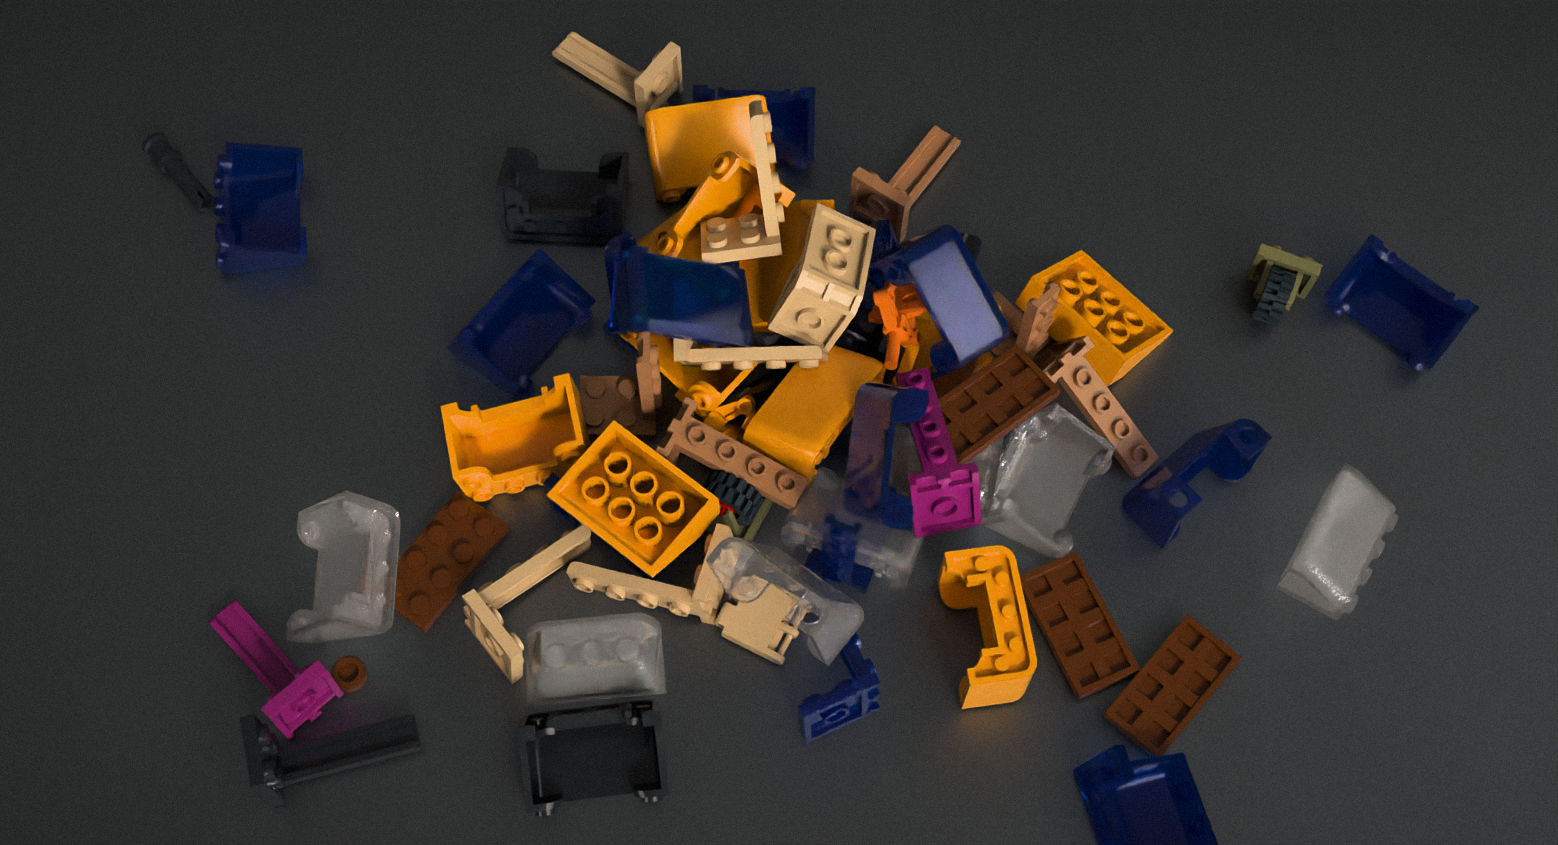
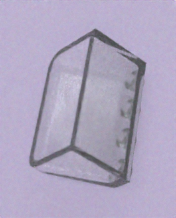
(1339, 544)

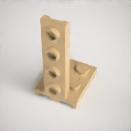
(642, 89)
(751, 233)
(743, 358)
(702, 601)
(483, 605)

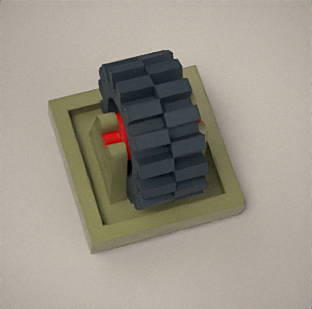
(1279, 279)
(739, 505)

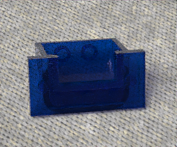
(1143, 800)

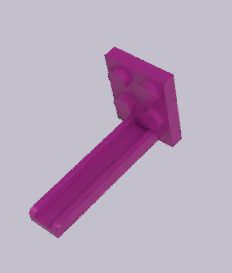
(944, 493)
(294, 692)

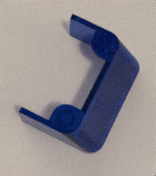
(951, 293)

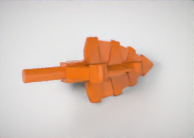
(898, 311)

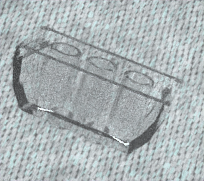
(594, 659)

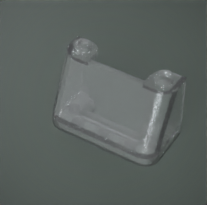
(1043, 479)
(880, 546)
(354, 569)

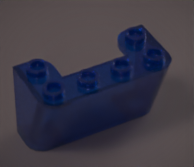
(259, 208)
(1225, 449)

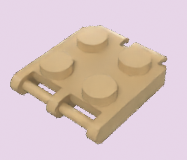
(760, 623)

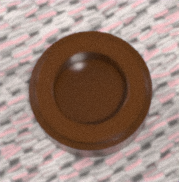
(349, 673)

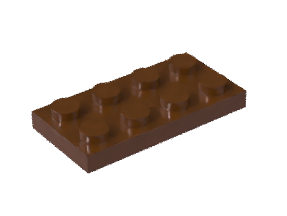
(995, 402)
(445, 559)
(1077, 625)
(1172, 687)

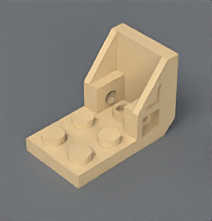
(825, 281)

